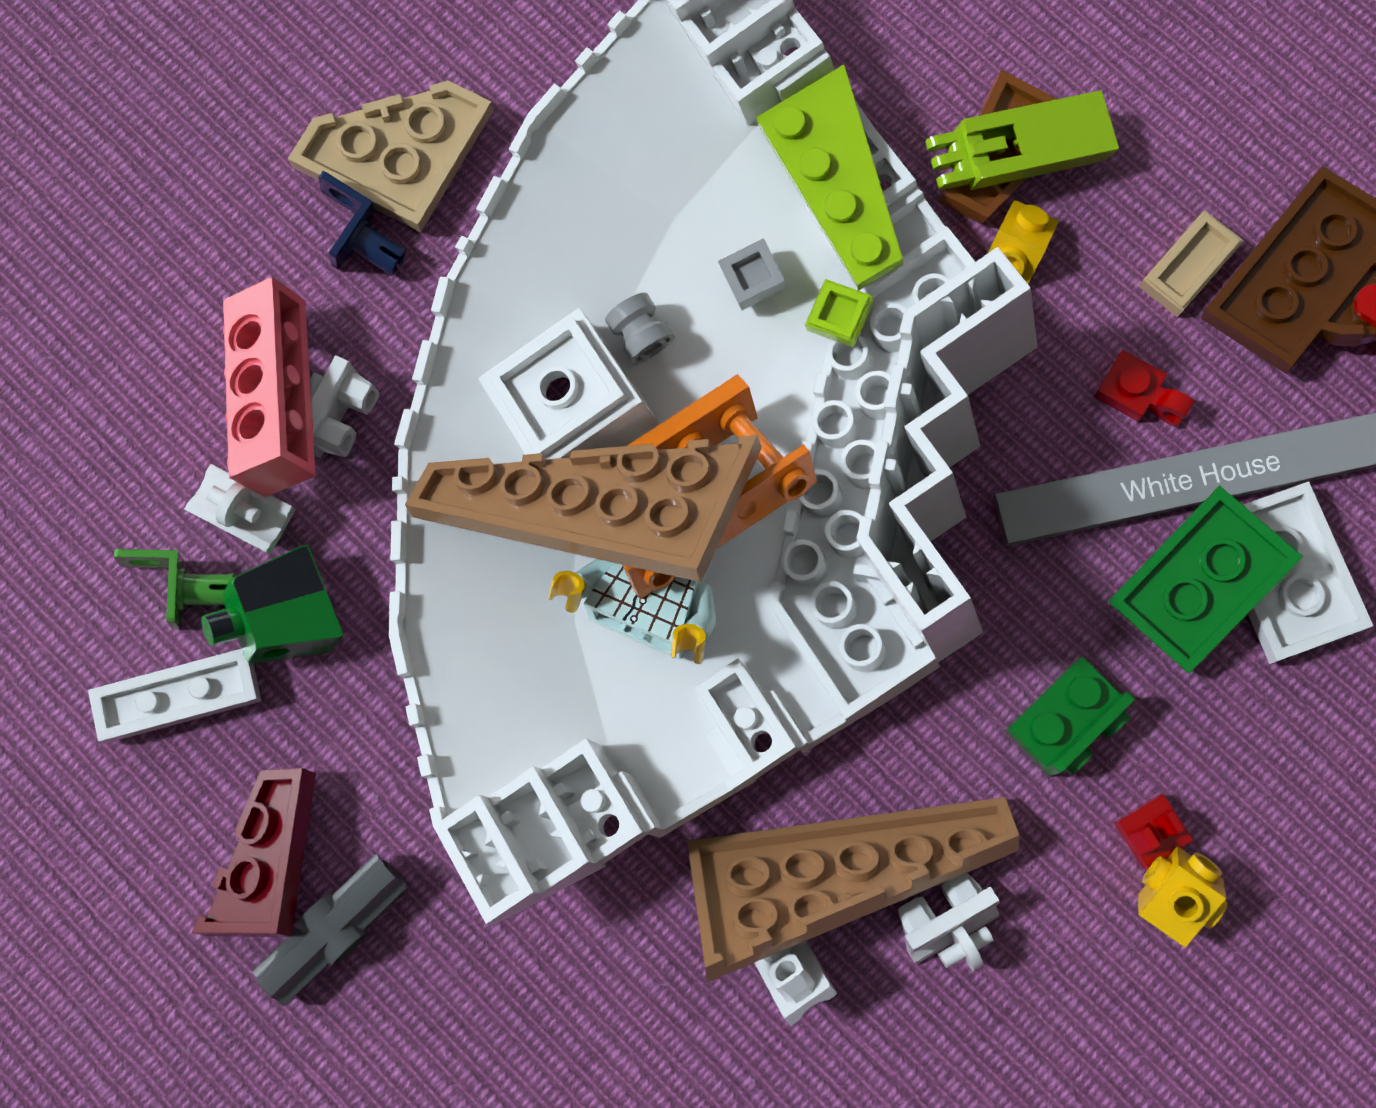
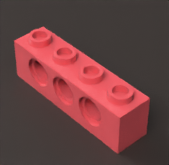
(268, 388)

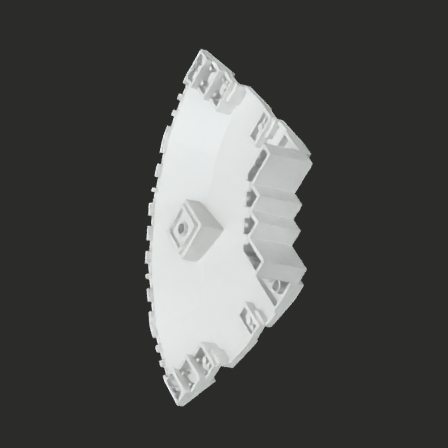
(823, 606)

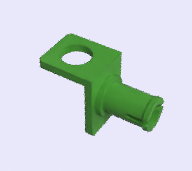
(182, 587)

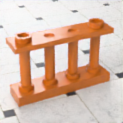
(716, 417)

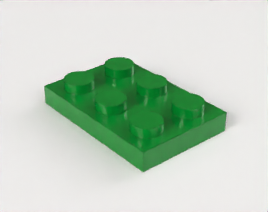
(1205, 579)

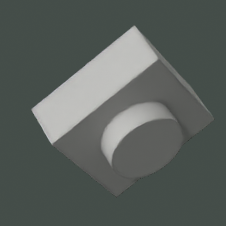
(752, 274)

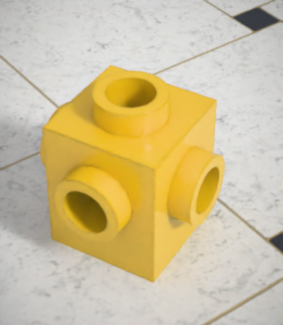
(1182, 895)

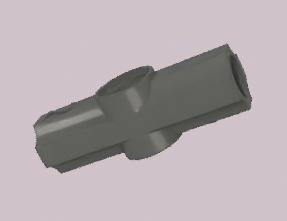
(330, 930)

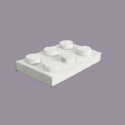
(1317, 596)

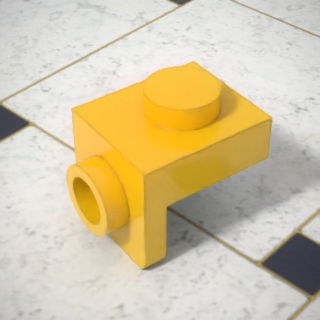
(1024, 237)

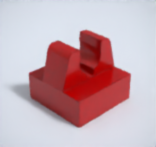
(1153, 830)

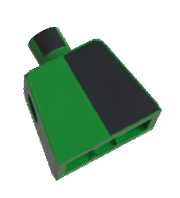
(276, 611)

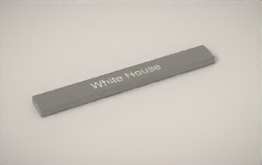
(1186, 480)

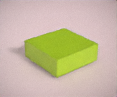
(839, 313)

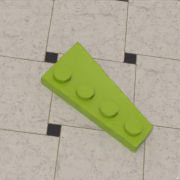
(833, 169)

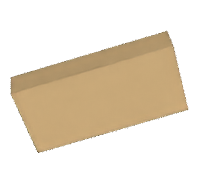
(1190, 263)

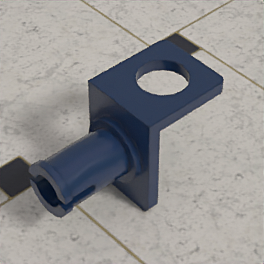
(358, 234)

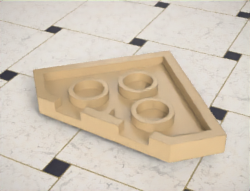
(397, 148)

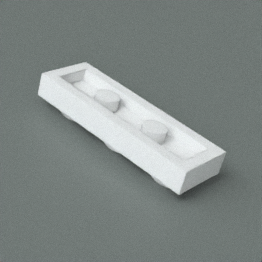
(173, 696)

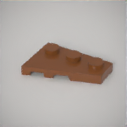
(1005, 94)

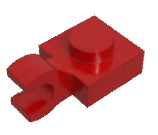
(1135, 387)

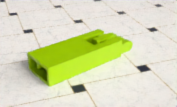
(1048, 133)

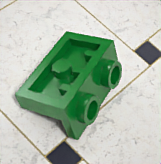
(1069, 718)

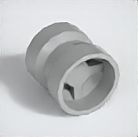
(640, 330)

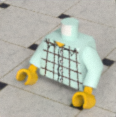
(666, 619)

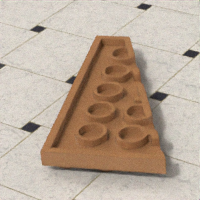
(602, 503)
(803, 880)

